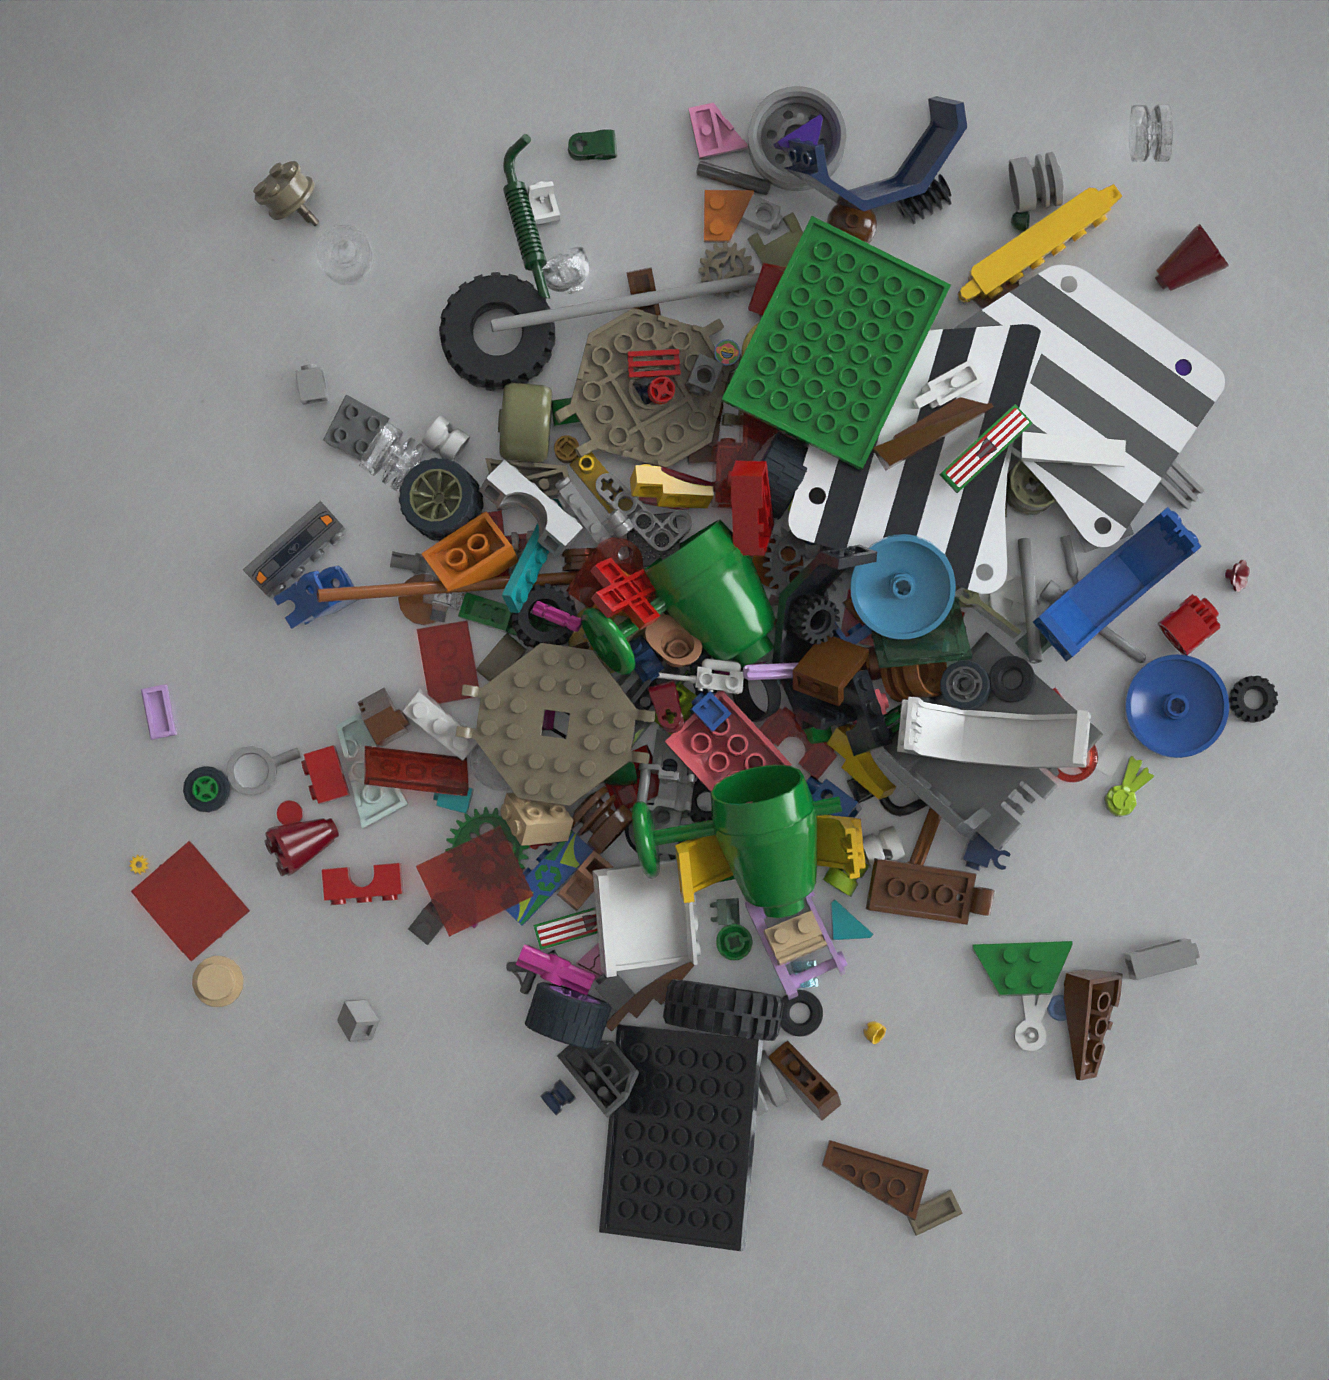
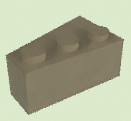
(541, 474)

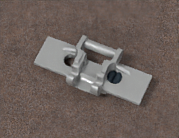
(674, 787)

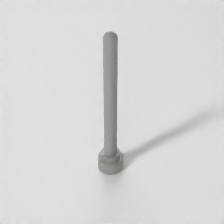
(1053, 593)

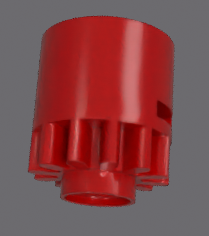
(1190, 624)

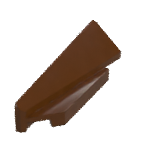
(929, 430)

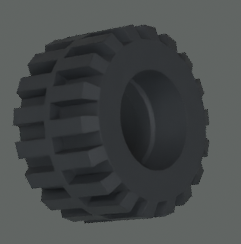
(548, 595)

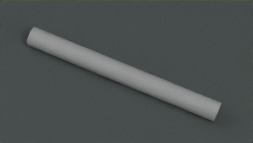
(1030, 601)

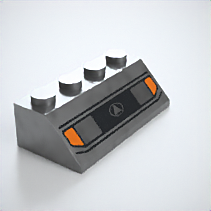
(294, 550)

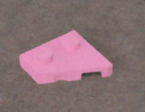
(713, 132)

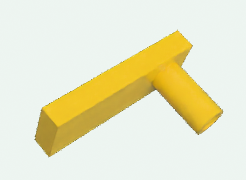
(588, 470)

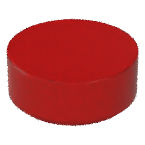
(289, 812)

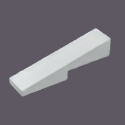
(1072, 449)

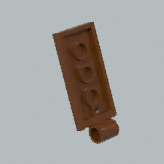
(926, 892)

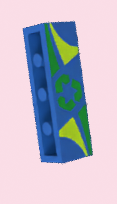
(550, 874)

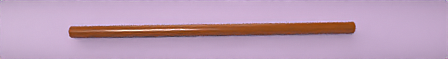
(432, 587)

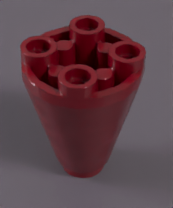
(299, 843)

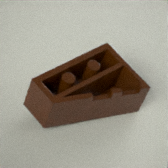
(383, 718)

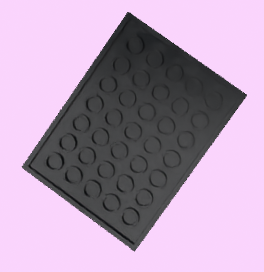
(683, 1139)

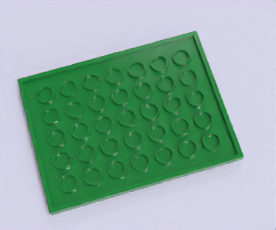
(836, 343)

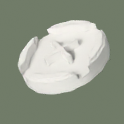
(1009, 600)

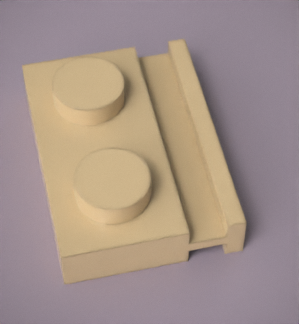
(795, 938)

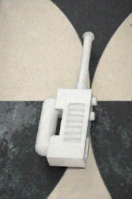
(707, 680)

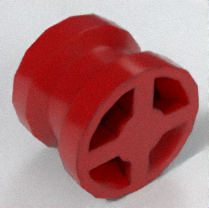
(663, 386)

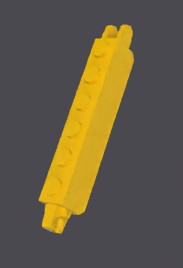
(1039, 241)

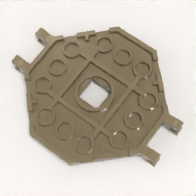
(612, 407)
(597, 732)

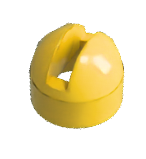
(874, 1032)

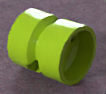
(841, 881)

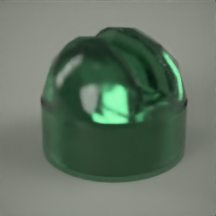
(1020, 221)

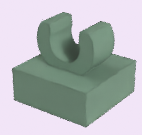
(727, 911)

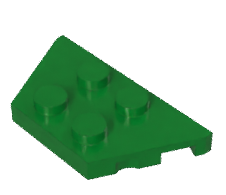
(1023, 967)

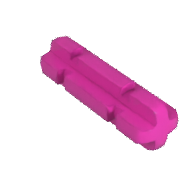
(557, 616)

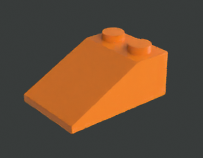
(471, 554)

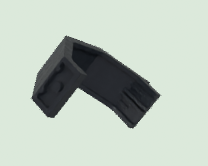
(791, 649)

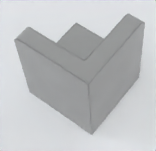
(358, 1020)

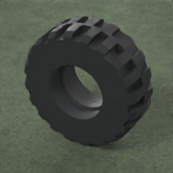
(468, 305)
(723, 1010)

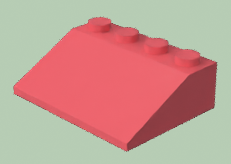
(726, 750)

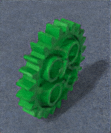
(473, 825)

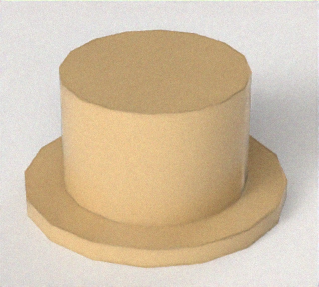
(217, 981)

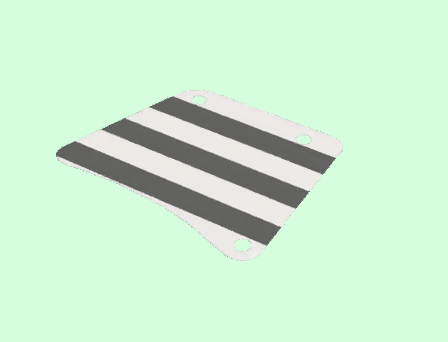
(1104, 377)

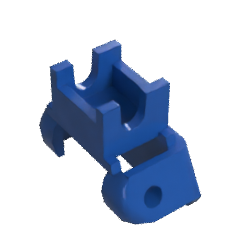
(305, 595)

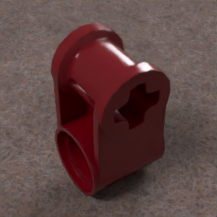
(666, 702)

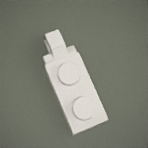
(949, 385)

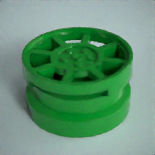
(734, 942)

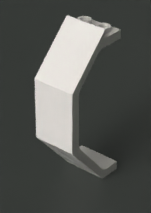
(993, 736)

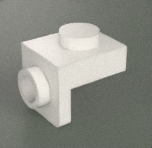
(543, 202)

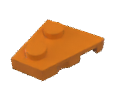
(723, 213)

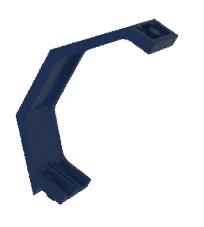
(912, 178)

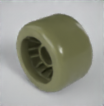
(525, 422)

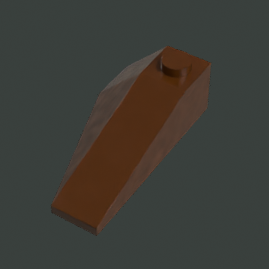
(1088, 1008)

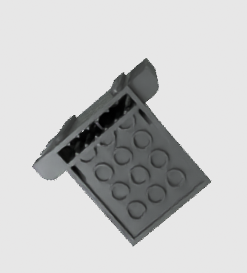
(975, 794)

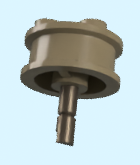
(286, 192)

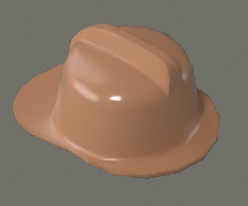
(673, 642)

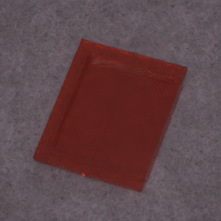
(474, 881)
(190, 901)

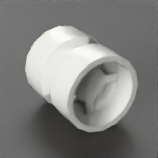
(445, 439)
(884, 846)

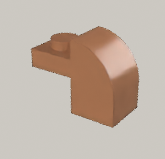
(581, 883)

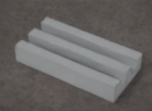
(1191, 495)

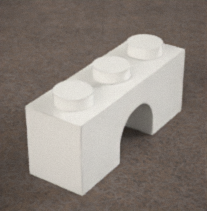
(438, 723)

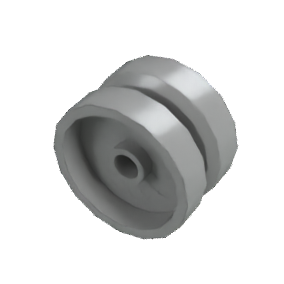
(769, 1085)

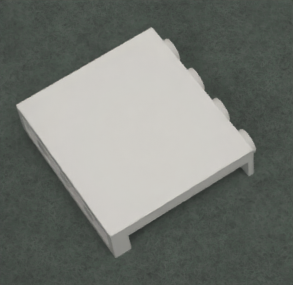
(643, 919)

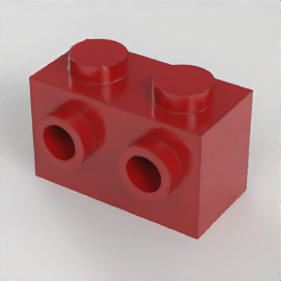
(325, 774)

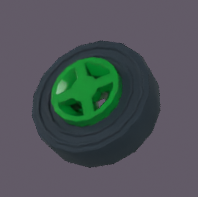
(200, 794)

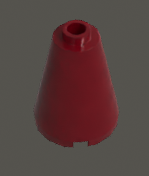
(1191, 261)

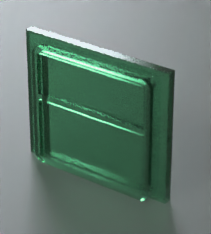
(942, 644)

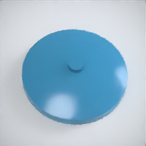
(905, 589)

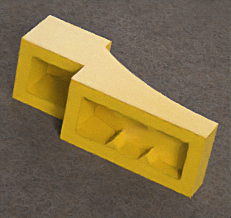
(669, 491)
(862, 766)

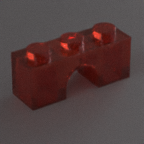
(782, 725)

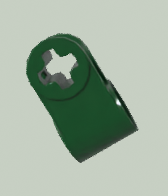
(596, 145)

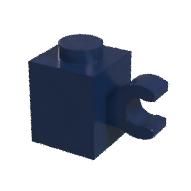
(646, 662)
(979, 853)

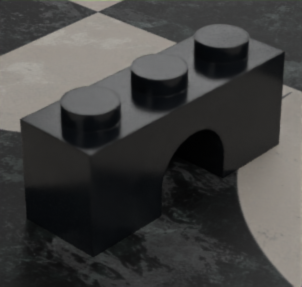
(870, 730)

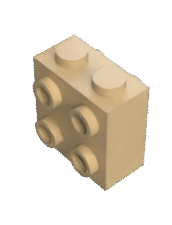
(536, 821)

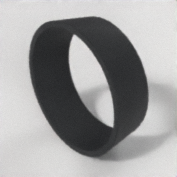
(750, 709)

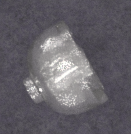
(567, 271)

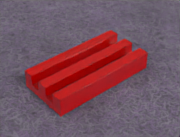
(653, 353)

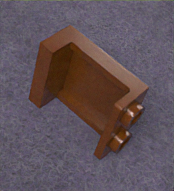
(829, 669)

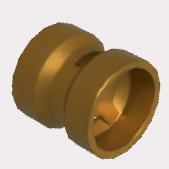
(566, 453)

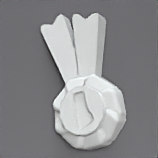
(1031, 1033)

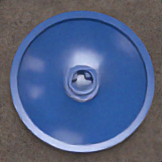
(1176, 706)

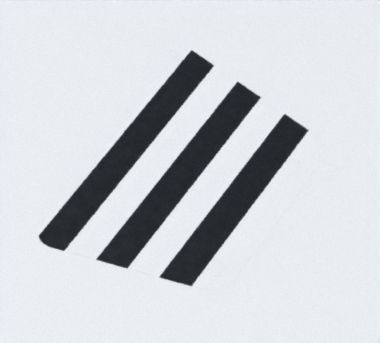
(912, 494)

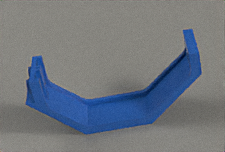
(1117, 583)

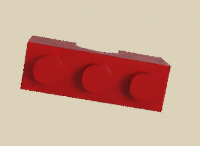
(339, 886)

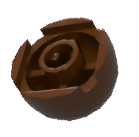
(854, 222)

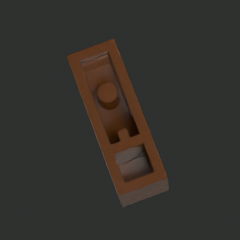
(805, 1080)

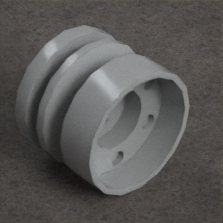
(1035, 182)

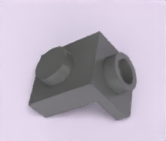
(427, 924)

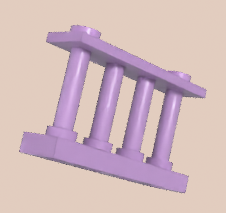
(792, 981)

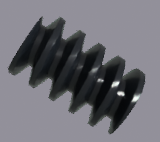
(919, 203)

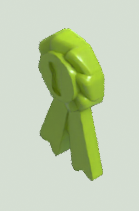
(1122, 798)

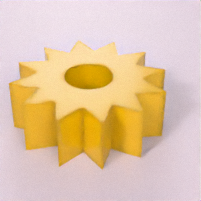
(139, 859)

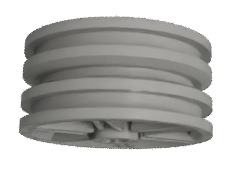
(769, 116)

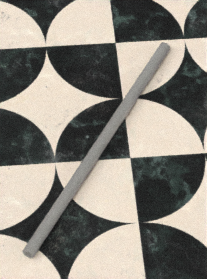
(624, 302)

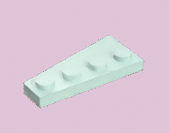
(371, 801)

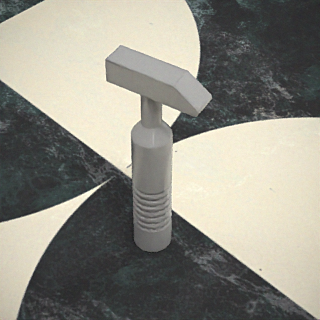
(1070, 559)

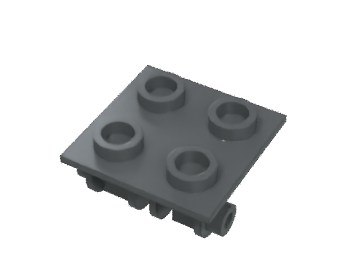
(354, 427)

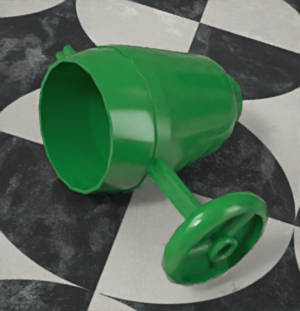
(707, 592)
(764, 841)

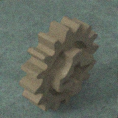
(715, 264)

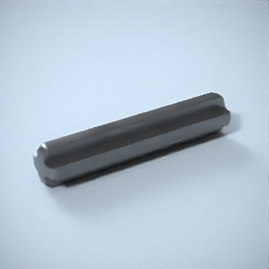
(733, 177)

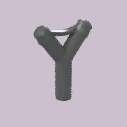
(529, 978)

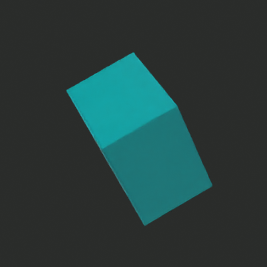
(846, 925)

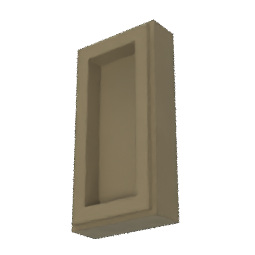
(935, 1212)

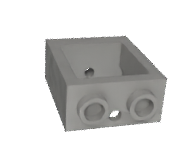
(1161, 958)

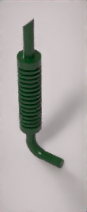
(523, 218)

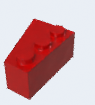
(751, 507)

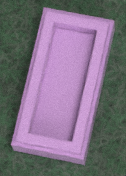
(158, 712)

